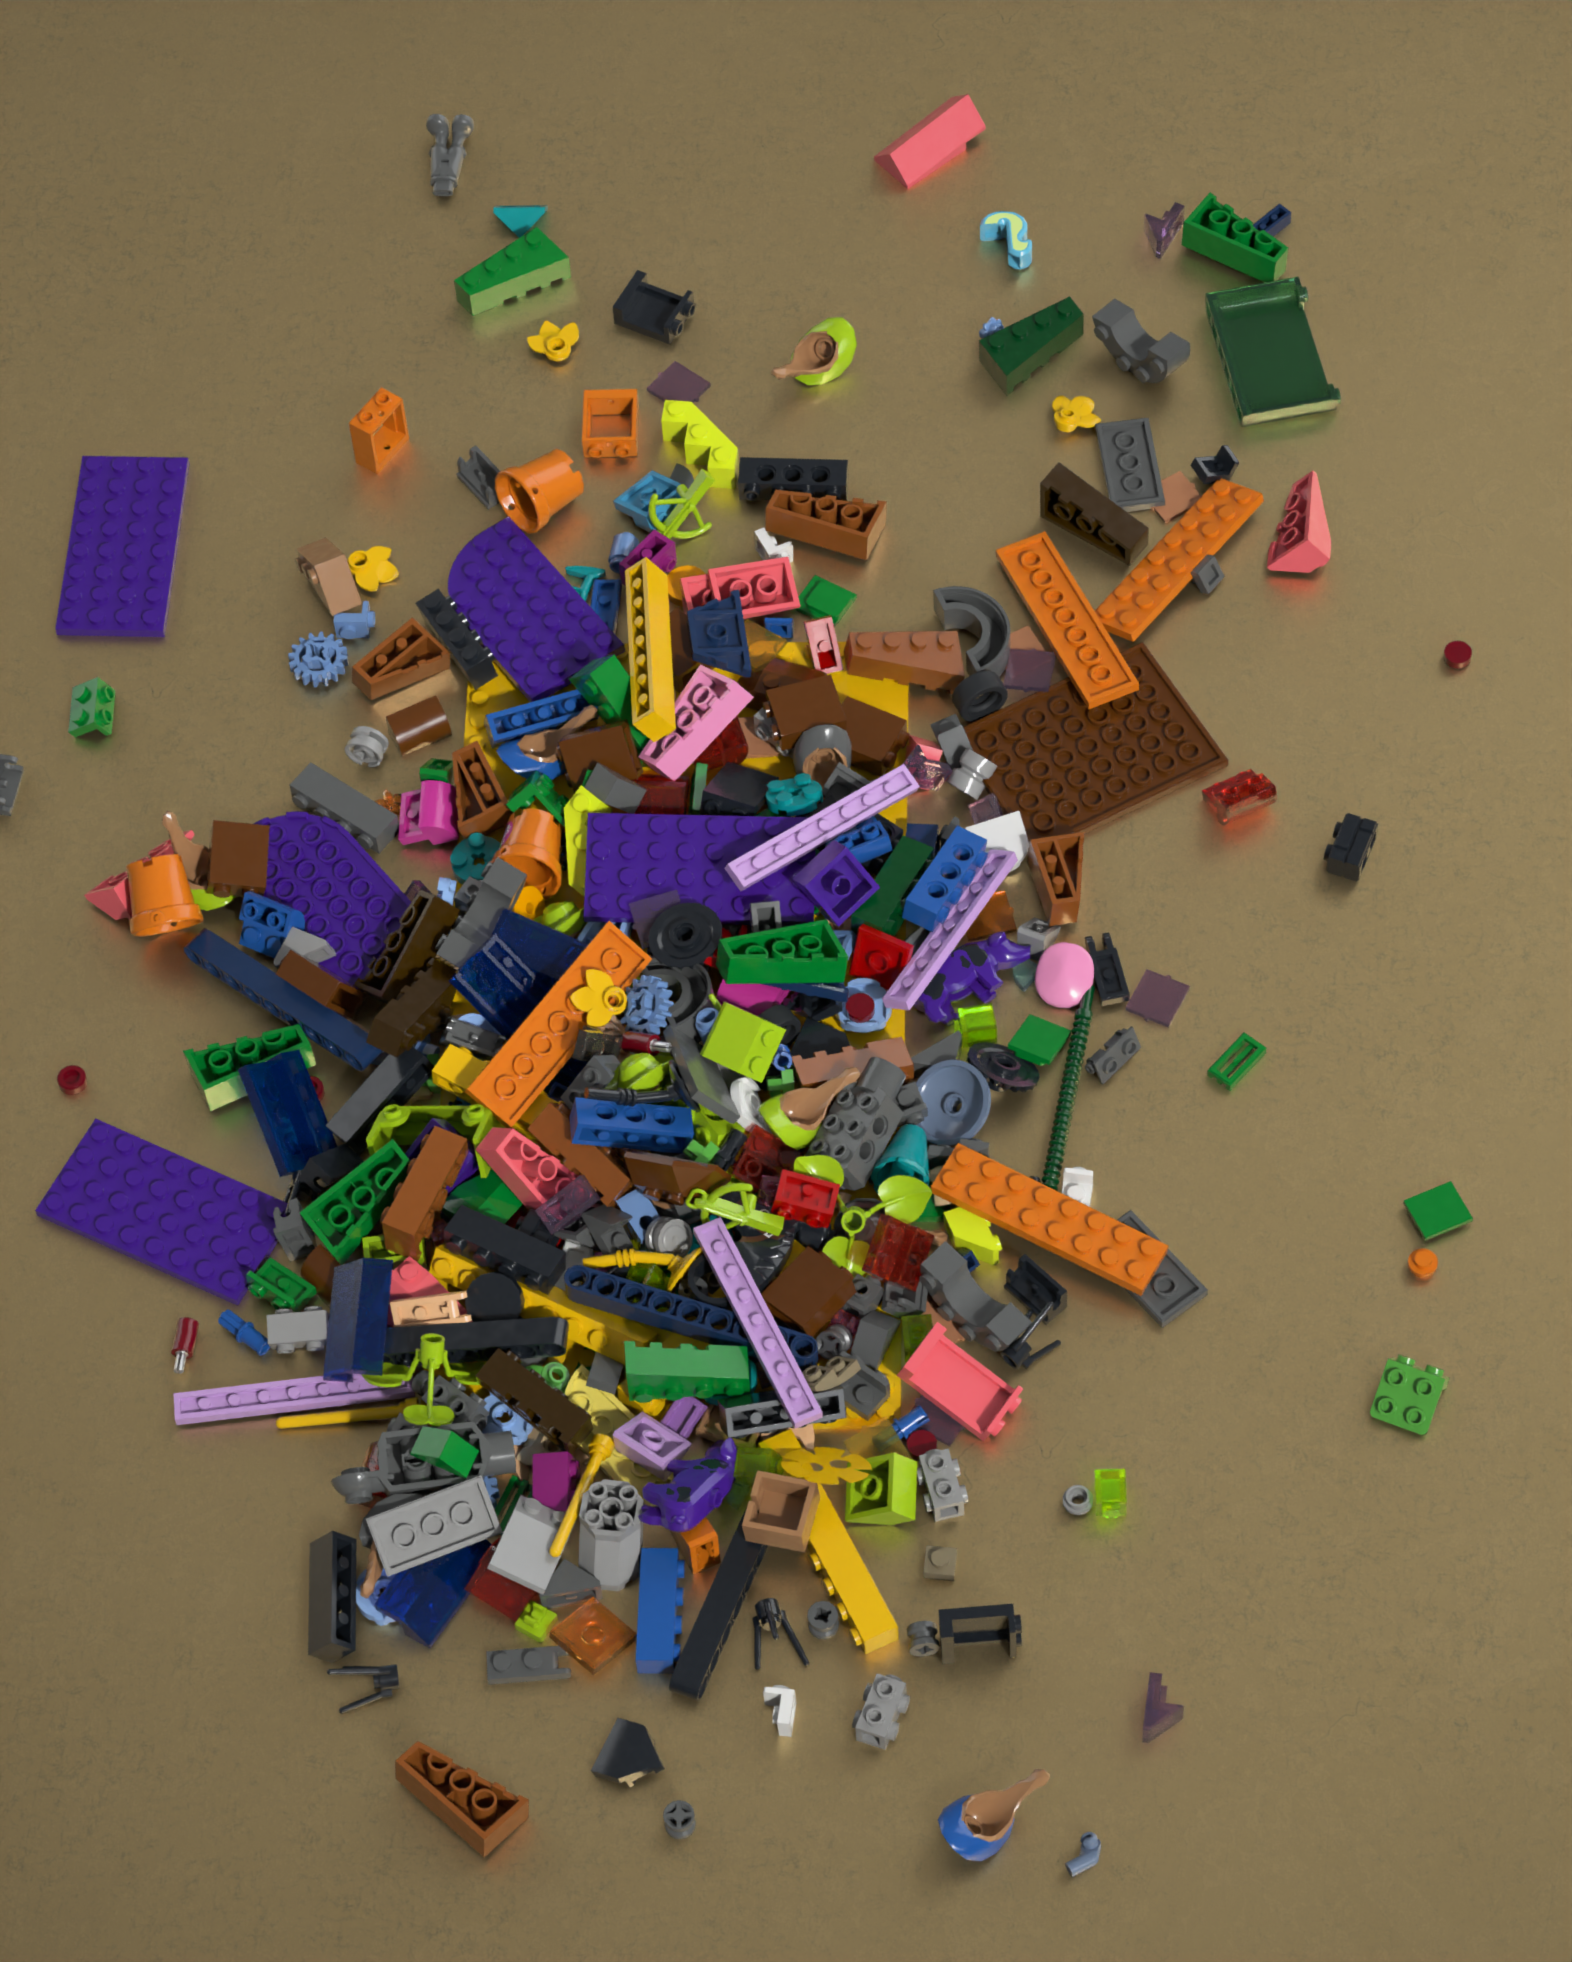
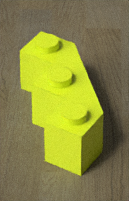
(702, 440)
(576, 822)

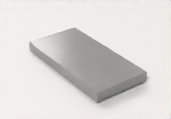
(434, 1525)

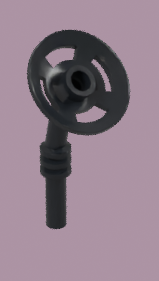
(629, 1097)

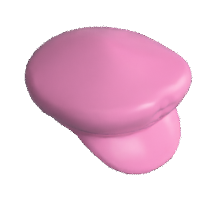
(1064, 974)

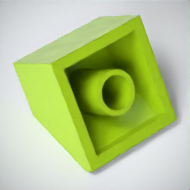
(743, 1042)
(884, 1495)

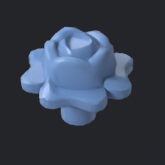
(990, 327)

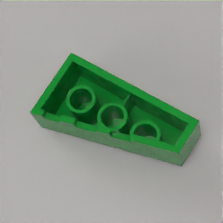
(511, 272)
(357, 1201)
(685, 1371)

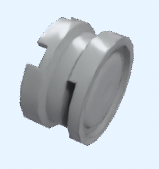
(366, 746)
(669, 1236)

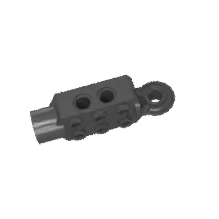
(861, 1122)
(409, 1475)

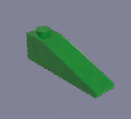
(485, 1195)

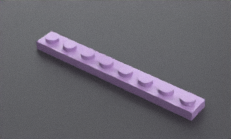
(821, 827)
(946, 936)
(758, 1323)
(280, 1398)

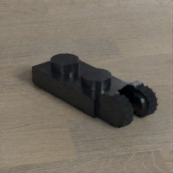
(1108, 972)

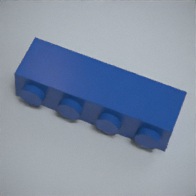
(658, 1610)

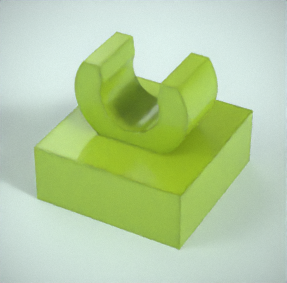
(536, 1621)

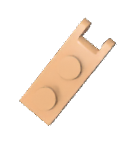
(429, 1310)

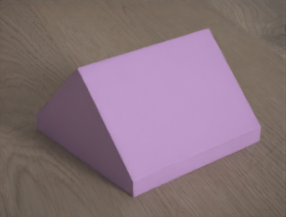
(650, 1444)

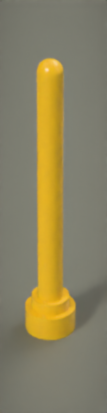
(344, 1416)
(599, 1449)

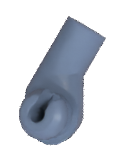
(1088, 1855)

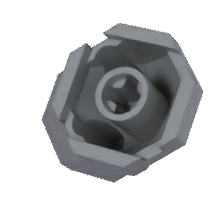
(611, 1533)

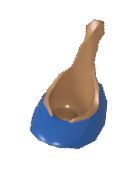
(539, 749)
(987, 1813)

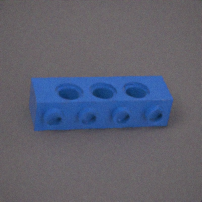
(534, 717)
(945, 879)
(629, 1127)

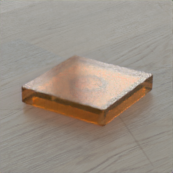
(593, 1635)

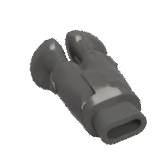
(445, 162)

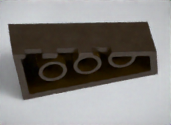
(1091, 515)
(408, 947)
(415, 1011)

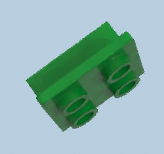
(542, 788)

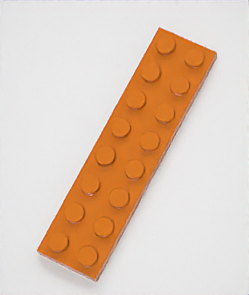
(1170, 563)
(1067, 620)
(551, 1030)
(1049, 1219)

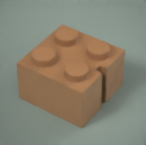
(785, 1511)

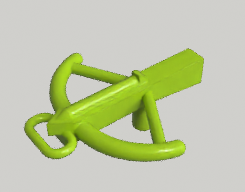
(684, 506)
(739, 1214)

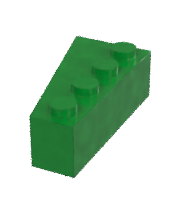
(1234, 241)
(608, 689)
(783, 955)
(217, 1067)

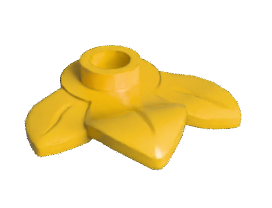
(554, 341)
(1074, 413)
(373, 569)
(595, 997)

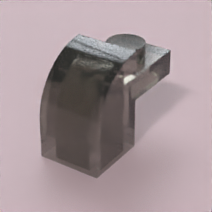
(597, 1041)

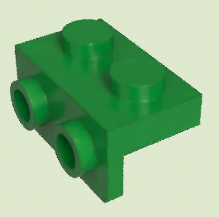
(91, 708)
(280, 1286)

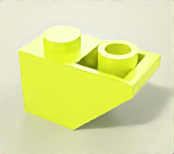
(972, 1233)

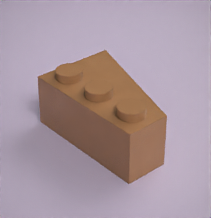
(329, 575)

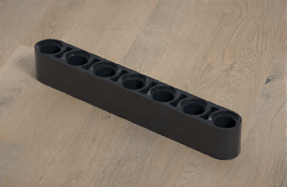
(481, 1339)
(717, 1616)

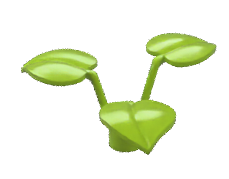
(901, 1196)
(431, 1356)

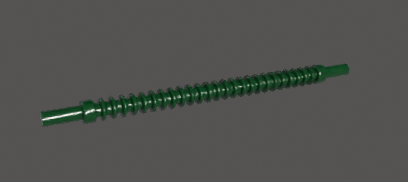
(1067, 1095)

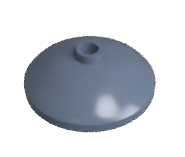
(942, 1090)

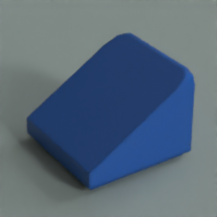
(781, 626)

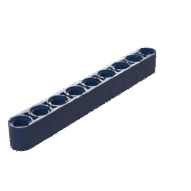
(281, 999)
(674, 1318)

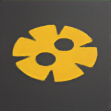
(823, 1457)

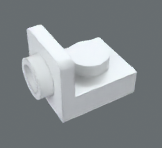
(768, 547)
(1078, 1184)
(784, 1707)

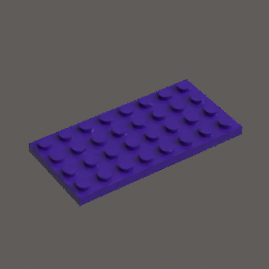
(123, 546)
(657, 853)
(164, 1211)

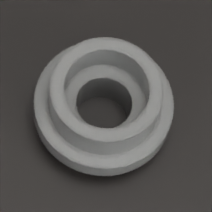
(1077, 1492)

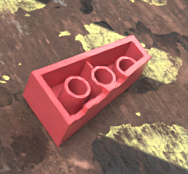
(524, 1166)

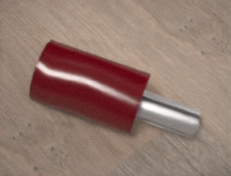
(644, 1043)
(184, 1342)

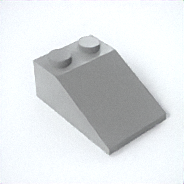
(525, 1545)

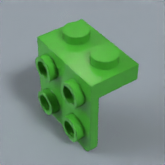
(1408, 1394)

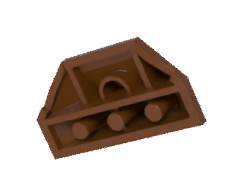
(773, 675)
(671, 1176)

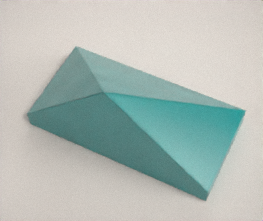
(520, 217)

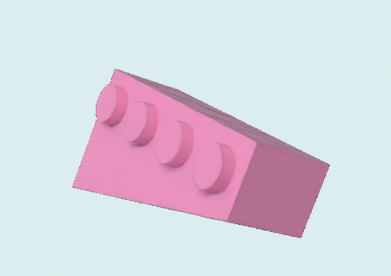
(700, 716)

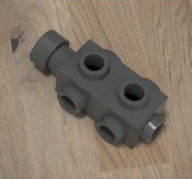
(452, 1395)

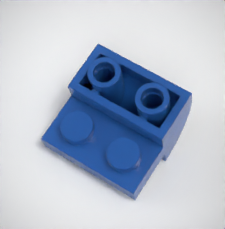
(866, 840)
(267, 923)

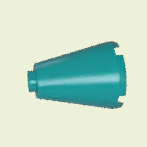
(904, 1156)

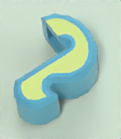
(1014, 229)

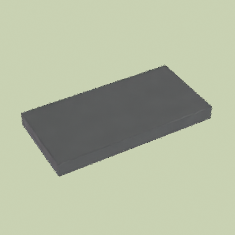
(1130, 464)
(701, 1075)
(1172, 1286)

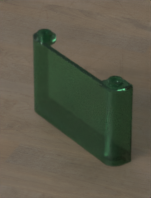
(1269, 352)

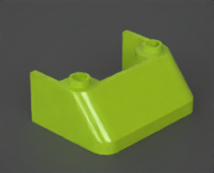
(407, 1122)

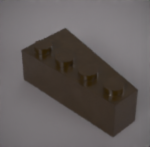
(535, 1401)

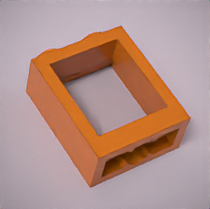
(597, 403)
(370, 449)

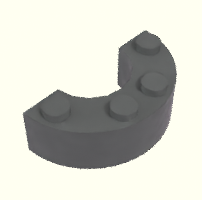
(1135, 348)
(982, 616)
(498, 891)
(690, 991)
(966, 1304)

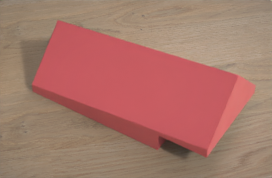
(932, 141)
(762, 585)

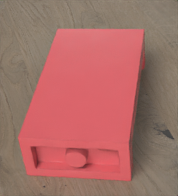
(959, 1384)

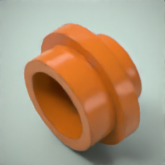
(1422, 1262)

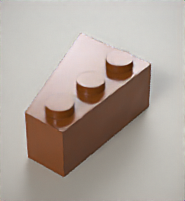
(400, 660)
(478, 793)
(1057, 875)

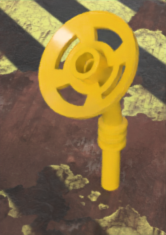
(676, 1264)

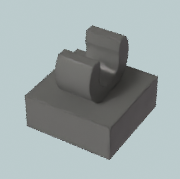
(1207, 574)

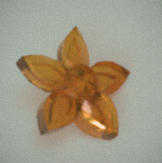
(390, 802)

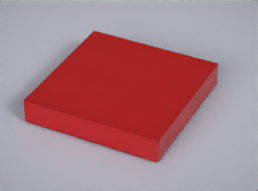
(879, 956)

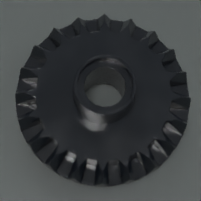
(682, 923)
(1003, 1068)

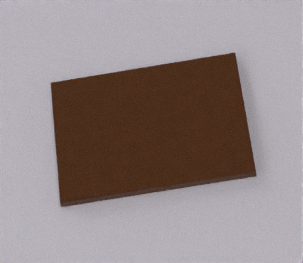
(1086, 766)

